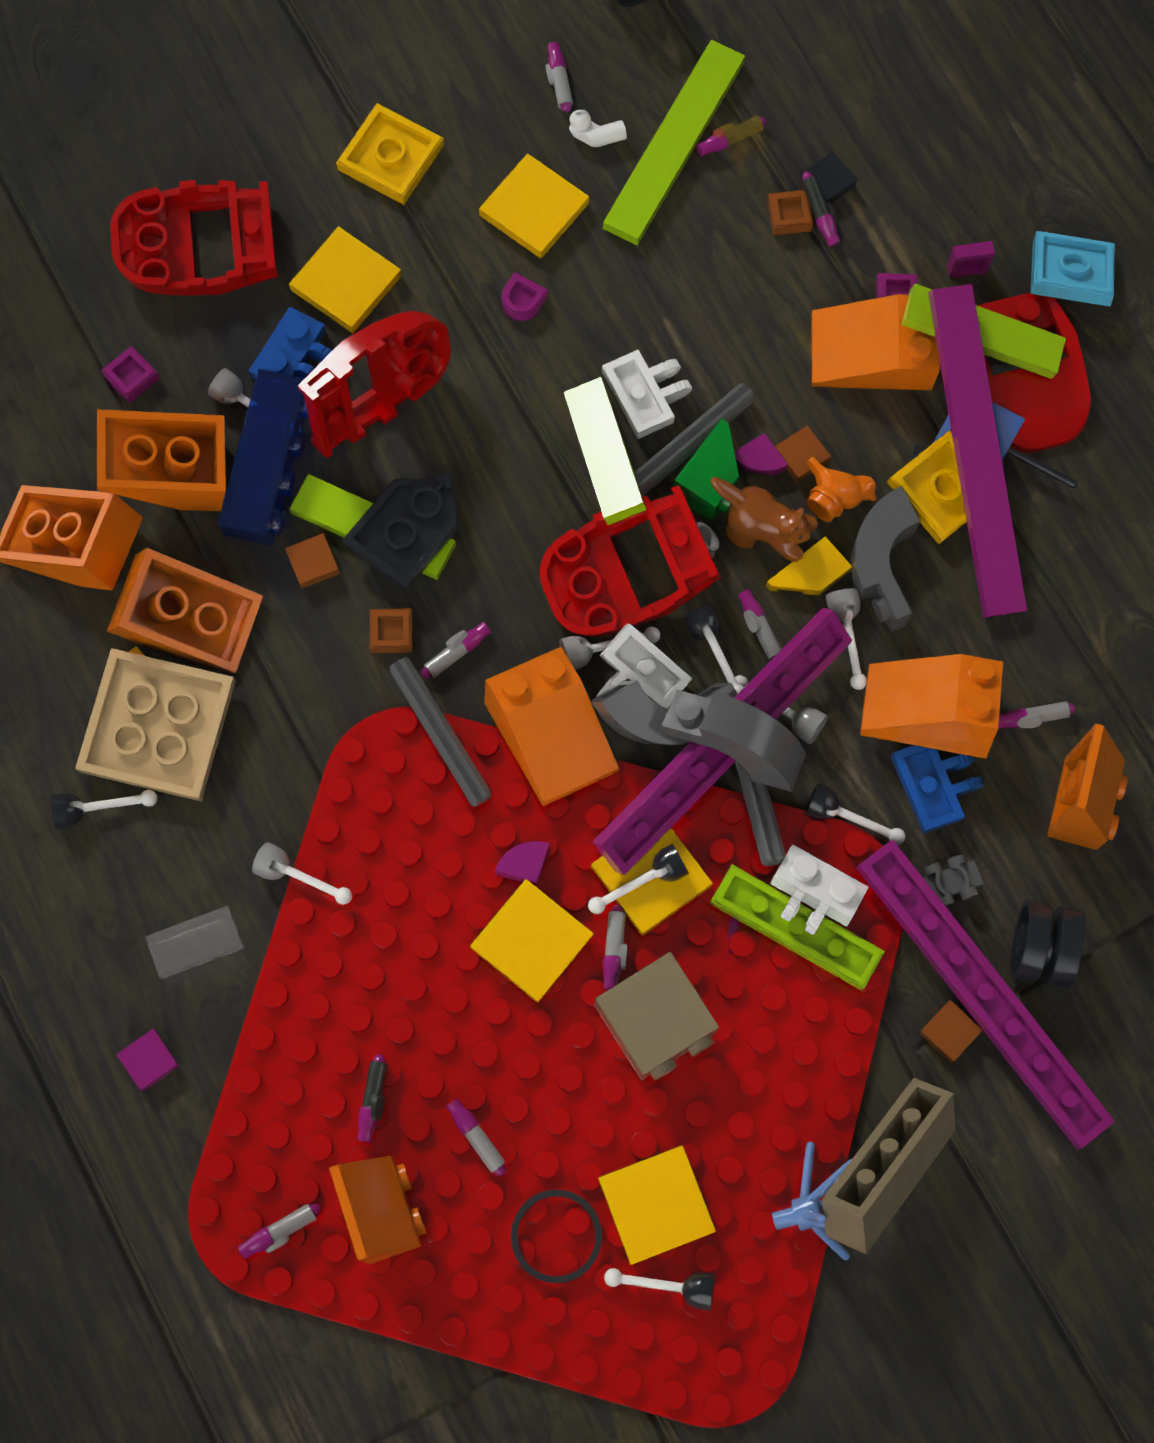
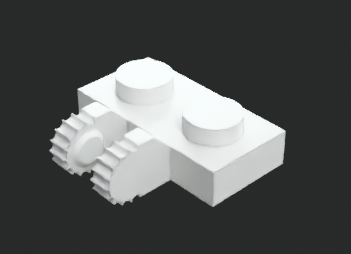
(639, 394)
(642, 661)
(819, 887)

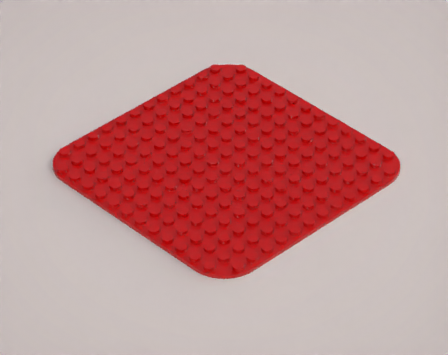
(541, 1081)

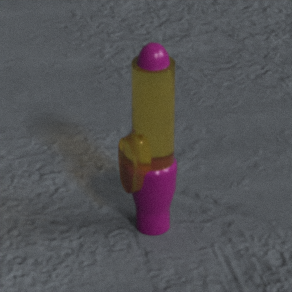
(730, 134)

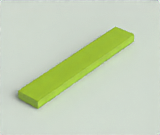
(673, 142)

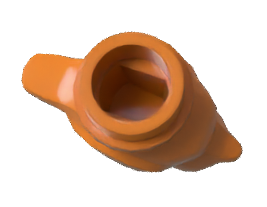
(837, 491)

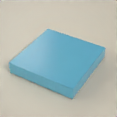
(1072, 268)

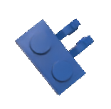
(291, 346)
(929, 787)

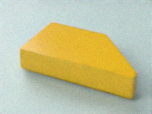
(814, 573)

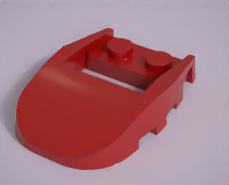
(156, 239)
(404, 361)
(1053, 407)
(589, 582)

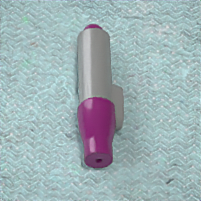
(558, 76)
(758, 624)
(457, 646)
(1034, 716)
(615, 949)
(477, 1138)
(278, 1233)

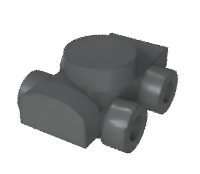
(960, 879)

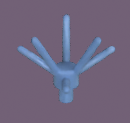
(807, 1209)

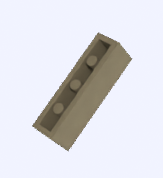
(889, 1165)

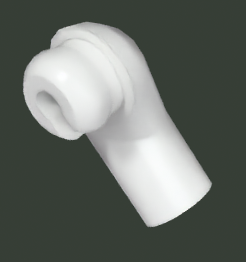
(593, 134)

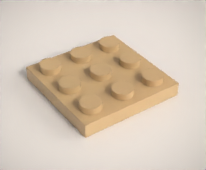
(155, 724)

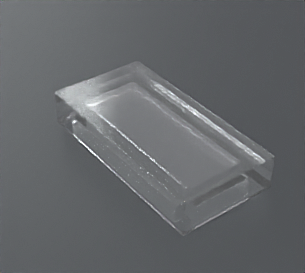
(194, 942)

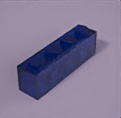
(265, 459)

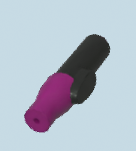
(823, 211)
(373, 1100)

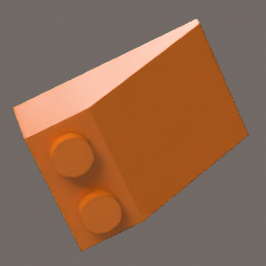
(870, 348)
(162, 458)
(69, 535)
(184, 611)
(935, 703)
(550, 725)
(1089, 791)
(377, 1208)

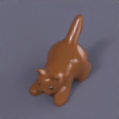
(758, 516)

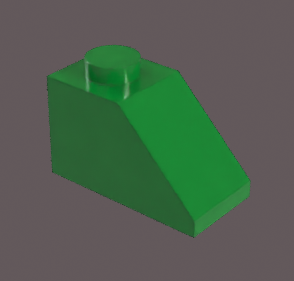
(711, 460)

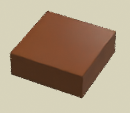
(789, 212)
(799, 449)
(312, 561)
(391, 631)
(950, 1031)

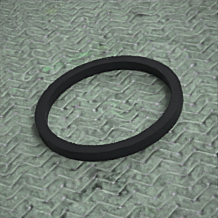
(514, 1235)

